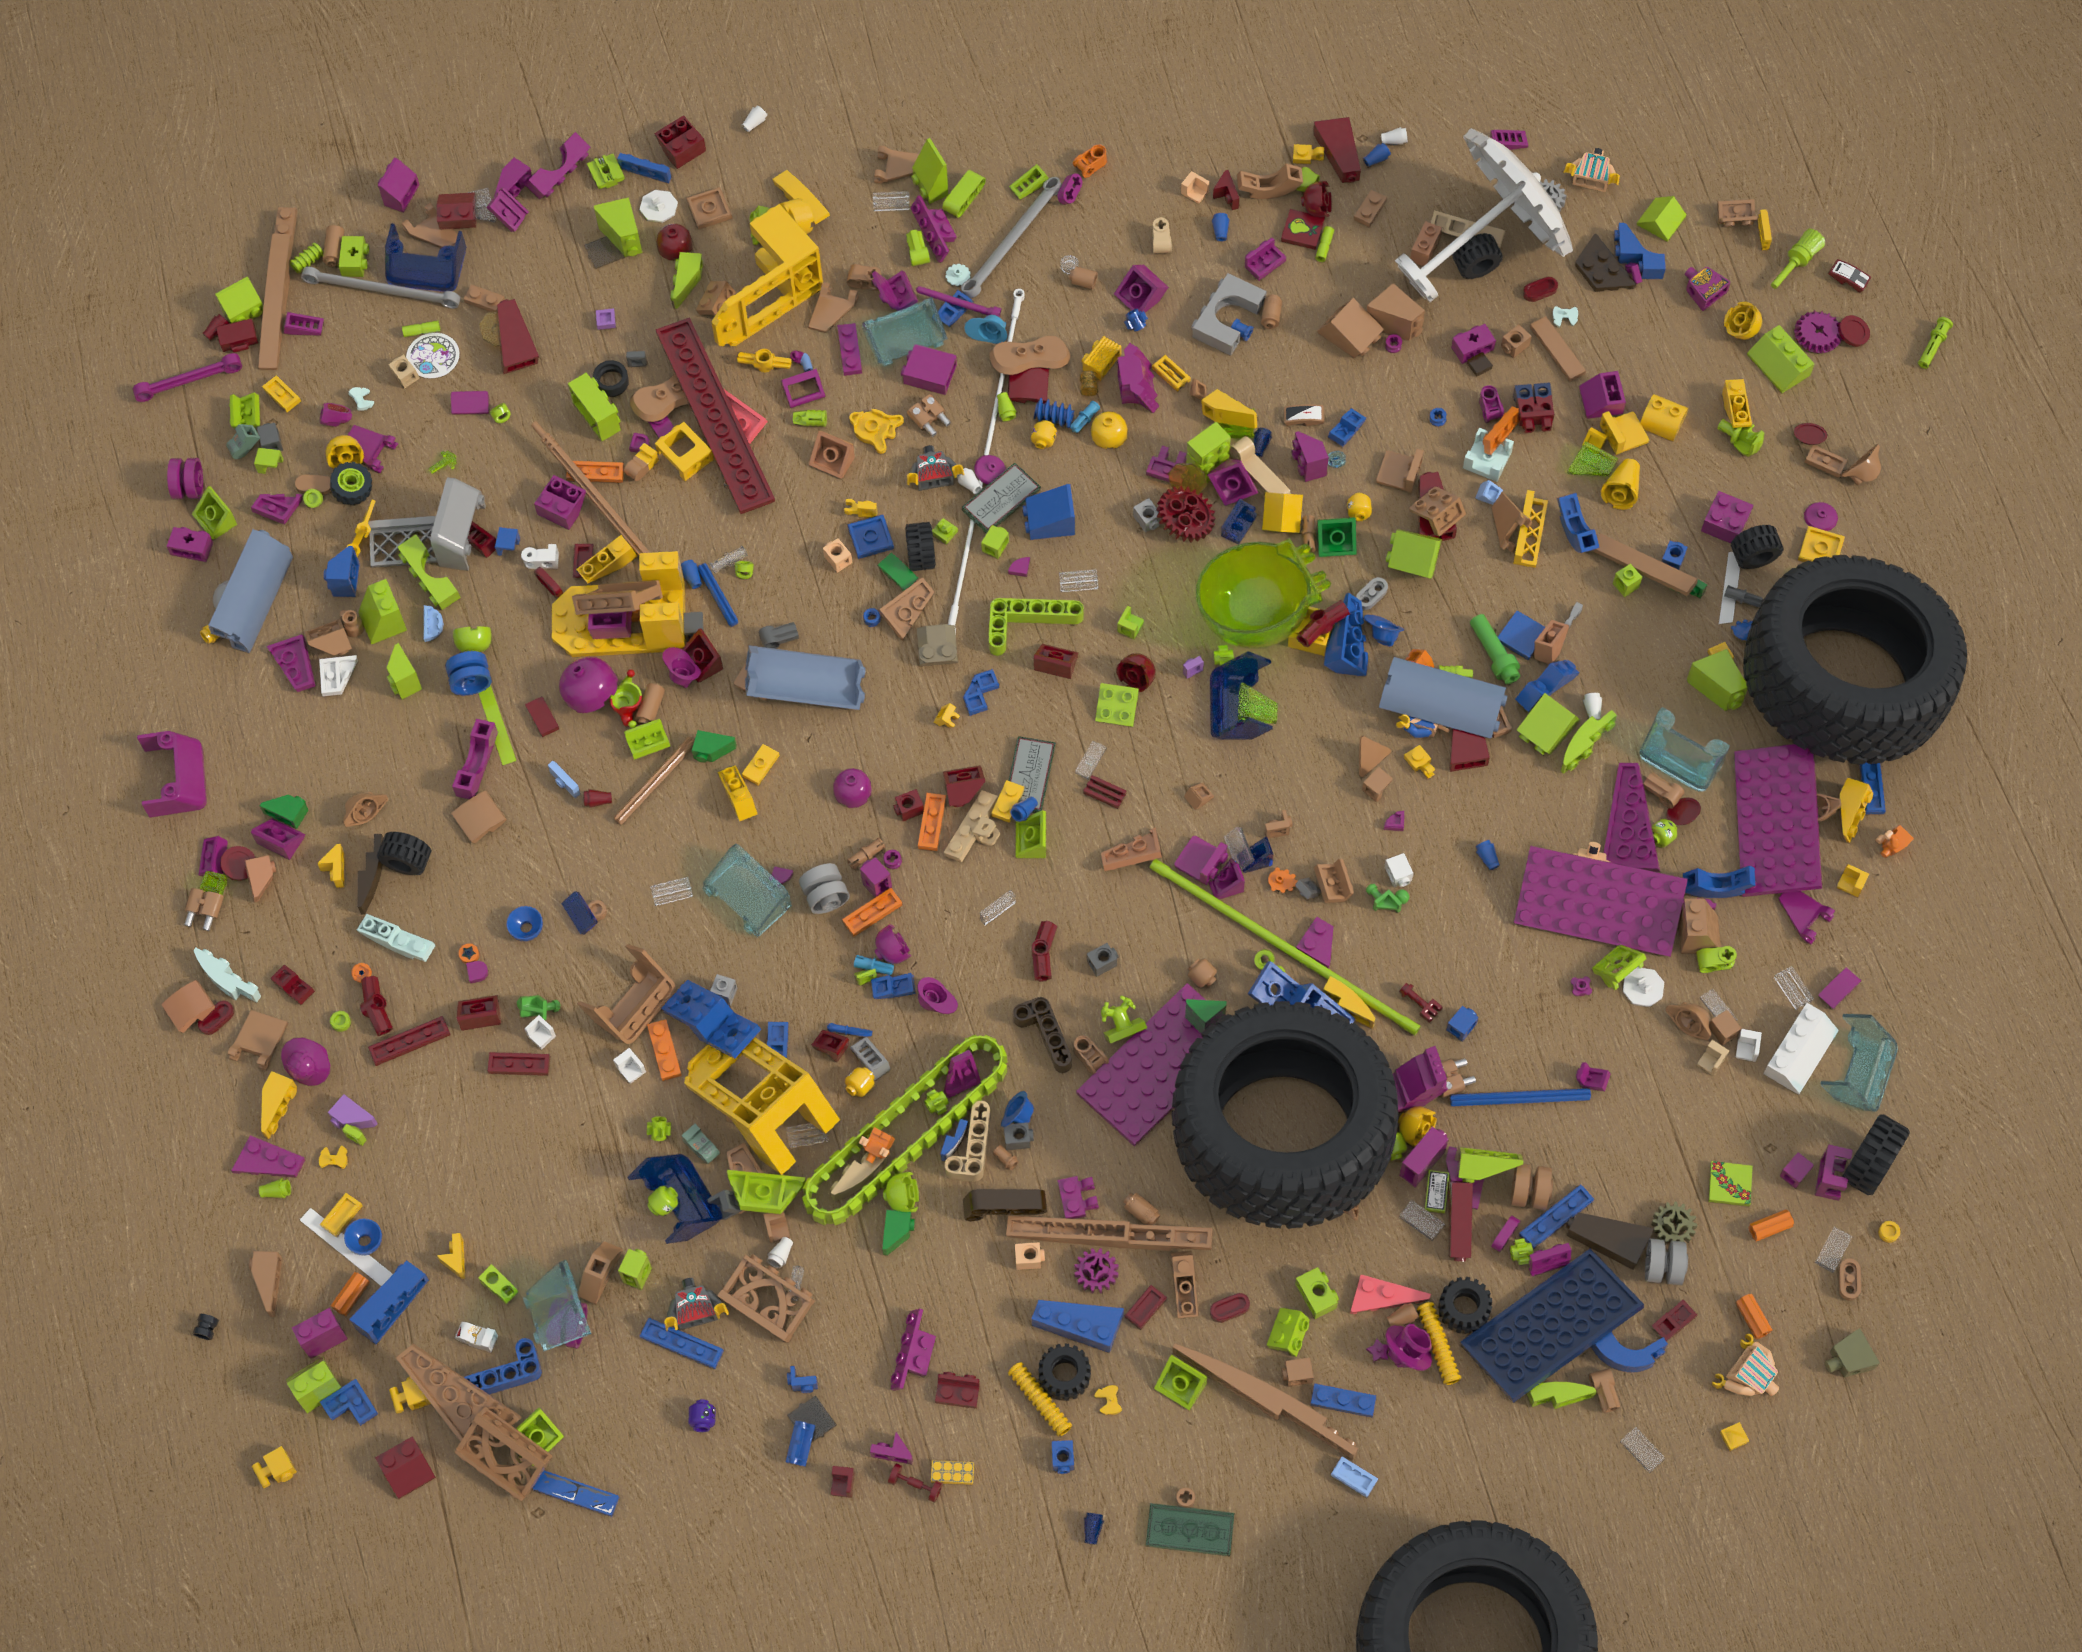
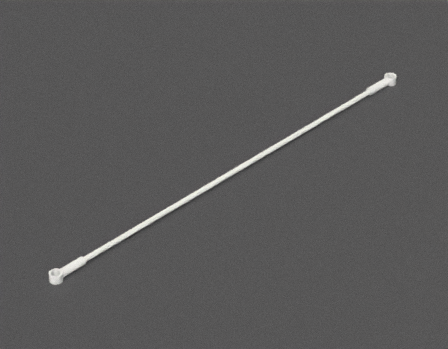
(1014, 316)

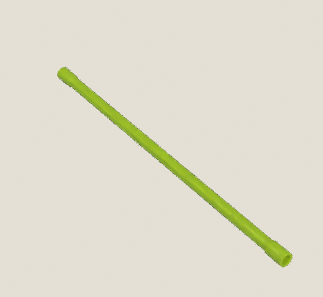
(1165, 871)

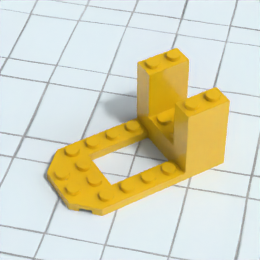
(789, 264)
(660, 619)
(767, 1104)

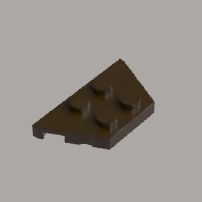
(1602, 268)

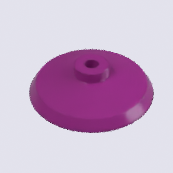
(988, 468)
(1821, 516)

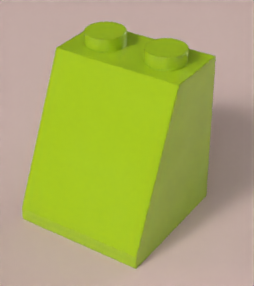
(617, 222)
(1413, 553)
(380, 613)
(1719, 680)
(1547, 725)
(313, 1384)

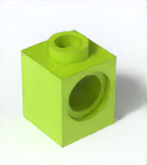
(995, 541)
(1627, 580)

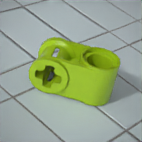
(1713, 959)

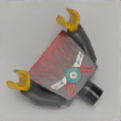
(933, 470)
(693, 1307)

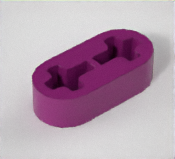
(1071, 190)
(1506, 1233)

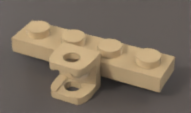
(974, 826)

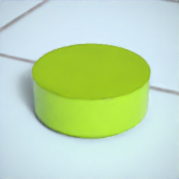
(313, 498)
(340, 1021)

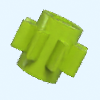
(1222, 655)
(936, 1102)
(658, 1128)
(1520, 1251)

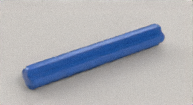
(718, 595)

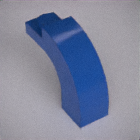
(1574, 525)
(1719, 885)
(1625, 1359)

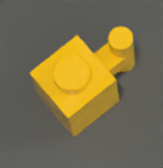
(411, 1395)
(277, 1465)

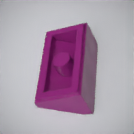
(470, 402)
(211, 855)

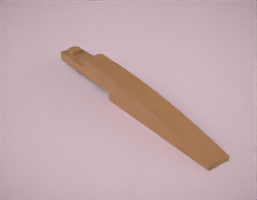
(277, 288)
(1109, 1233)
(1267, 1398)

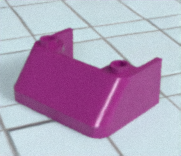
(190, 786)

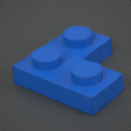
(350, 1397)

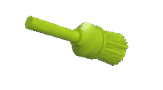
(1801, 253)

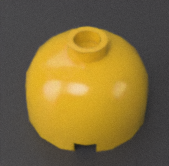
(1743, 321)
(1109, 430)
(342, 450)
(1416, 1123)

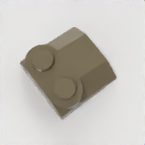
(937, 645)

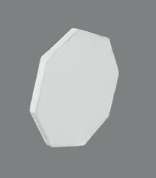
(658, 206)
(1643, 987)

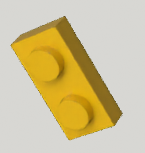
(281, 393)
(1008, 797)

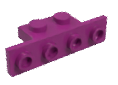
(934, 227)
(914, 1351)

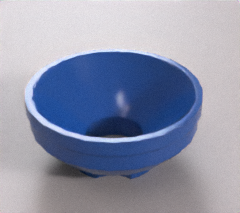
(521, 916)
(362, 1228)

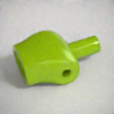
(1308, 178)

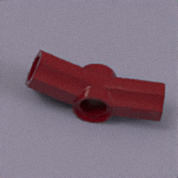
(1322, 622)
(1043, 940)
(374, 1006)

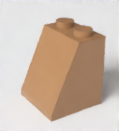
(1397, 313)
(1351, 329)
(1697, 926)

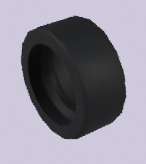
(612, 366)

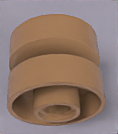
(1536, 1187)

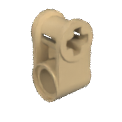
(1161, 236)

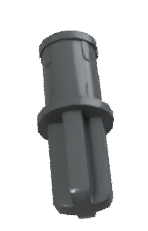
(1743, 596)

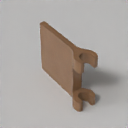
(259, 1037)

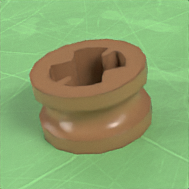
(1180, 1493)

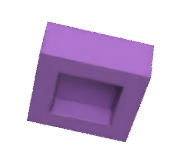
(605, 319)
(1193, 666)

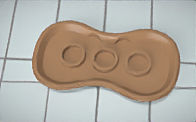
(1017, 357)
(658, 401)

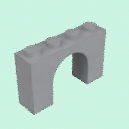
(1229, 292)

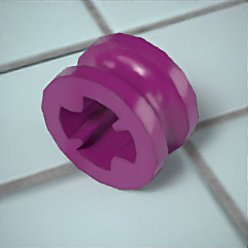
(1393, 338)
(897, 862)

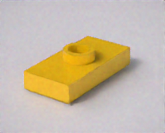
(760, 764)

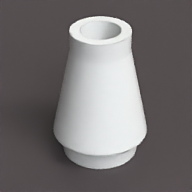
(754, 118)
(1396, 136)
(969, 481)
(1593, 705)
(778, 1255)

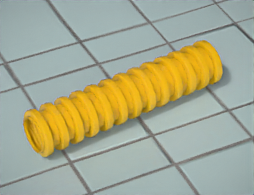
(1439, 1343)
(1040, 1399)

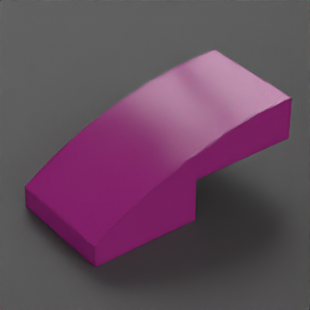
(1839, 988)

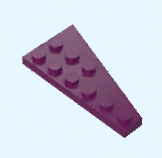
(1629, 827)

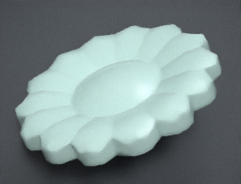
(957, 274)

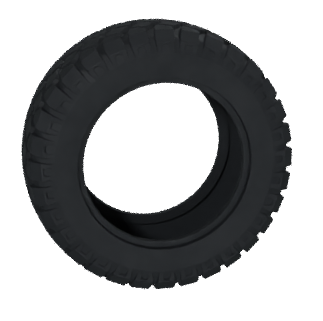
(1831, 713)
(1299, 1045)
(1481, 1555)

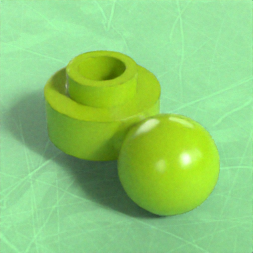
(1264, 952)

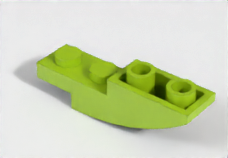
(1584, 739)

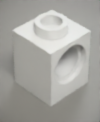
(1399, 870)

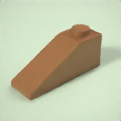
(266, 1273)

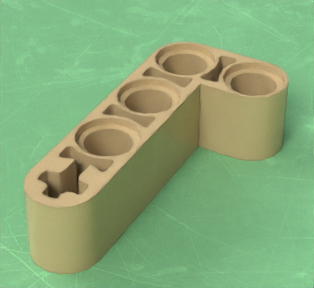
(1259, 473)
(974, 1141)

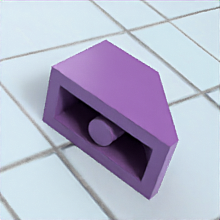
(348, 1112)

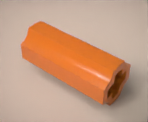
(1771, 1225)
(350, 1294)
(1753, 1316)

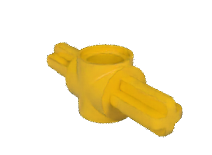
(764, 366)

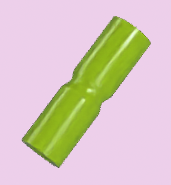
(1325, 241)
(417, 329)

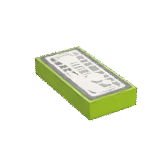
(1436, 1191)

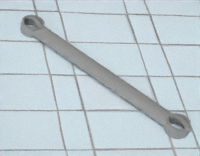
(1011, 237)
(448, 298)

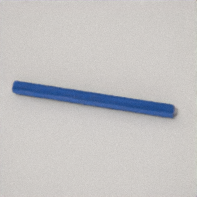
(1520, 1097)

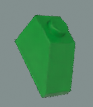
(712, 746)
(286, 809)
(896, 1230)

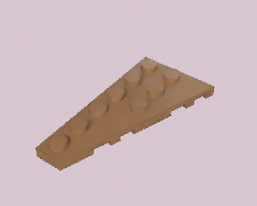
(450, 1393)

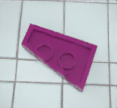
(265, 1158)

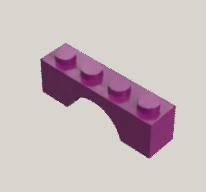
(543, 180)
(481, 745)

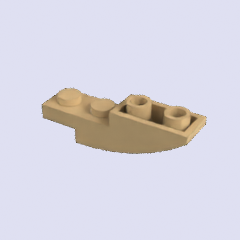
(1456, 226)
(856, 1176)

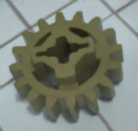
(1682, 1223)

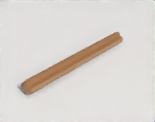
(651, 784)

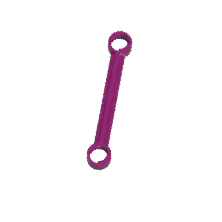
(229, 363)

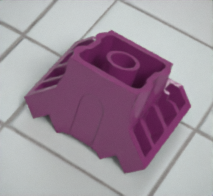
(1136, 379)
(1420, 1080)

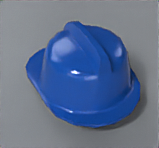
(1383, 630)
(1018, 1110)

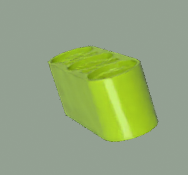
(964, 193)

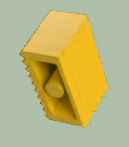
(1102, 357)

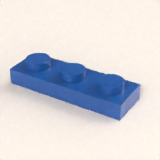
(644, 167)
(1343, 1400)

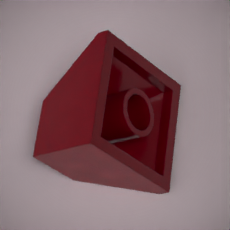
(963, 784)

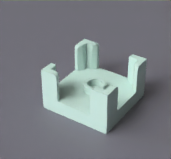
(1484, 464)

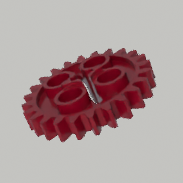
(1185, 514)

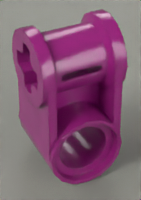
(1490, 407)

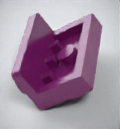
(1264, 259)

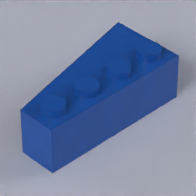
(389, 1302)
(1079, 1322)

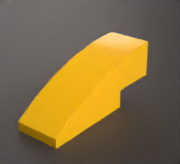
(1349, 1001)

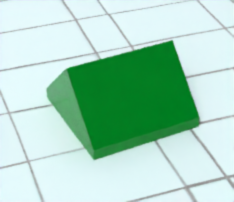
(1336, 537)
(1204, 1012)

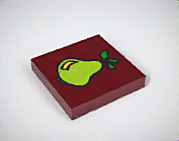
(1302, 229)

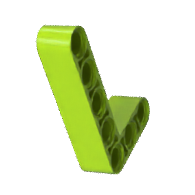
(1027, 615)

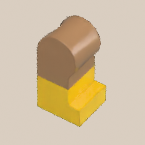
(641, 462)

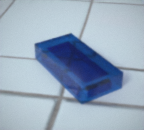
(579, 912)

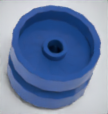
(468, 673)

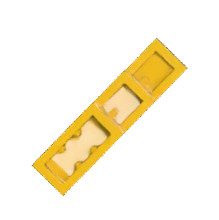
(795, 189)

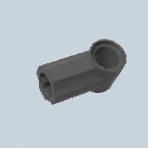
(773, 637)

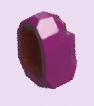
(334, 414)

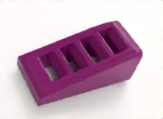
(1508, 134)
(302, 330)

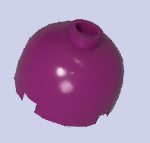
(852, 788)
(891, 946)

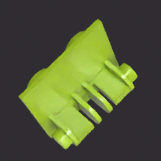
(1117, 704)

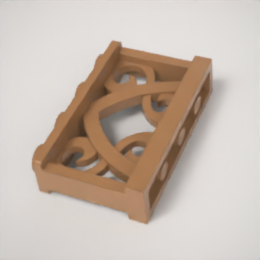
(617, 597)
(738, 1299)
(485, 1462)

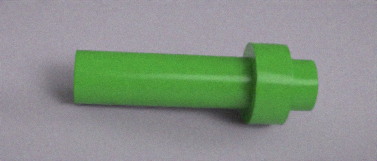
(1504, 665)

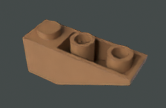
(1184, 1284)

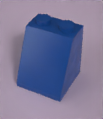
(1050, 513)

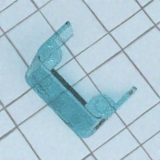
(1869, 1065)

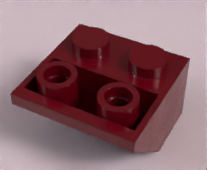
(680, 142)

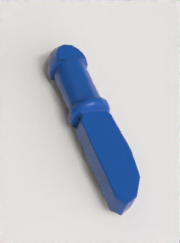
(848, 1030)

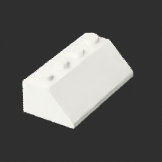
(1801, 1049)

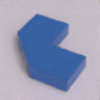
(980, 684)

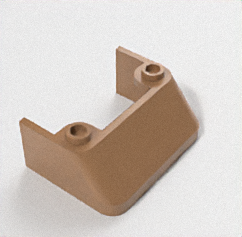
(640, 1002)

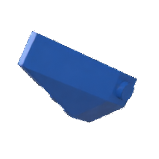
(1346, 647)

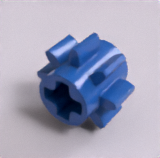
(1135, 320)

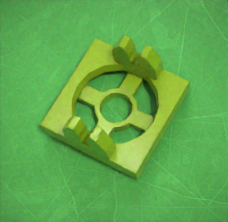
(1620, 952)

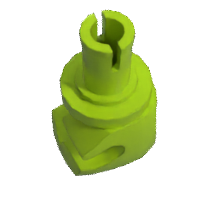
(1743, 438)

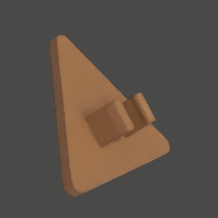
(1370, 754)

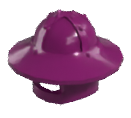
(305, 1061)
(1409, 1347)

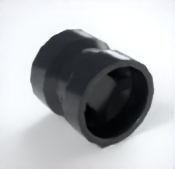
(205, 1326)

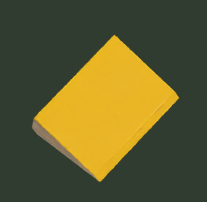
(1282, 512)

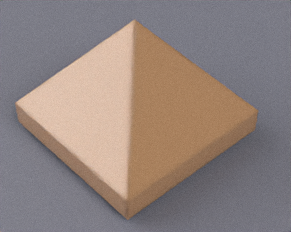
(1198, 389)

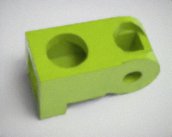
(497, 1284)

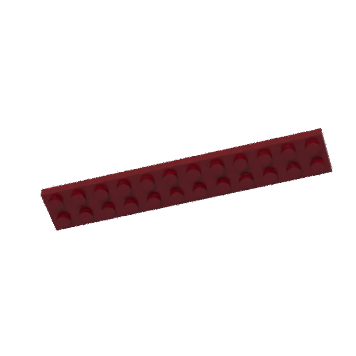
(715, 416)

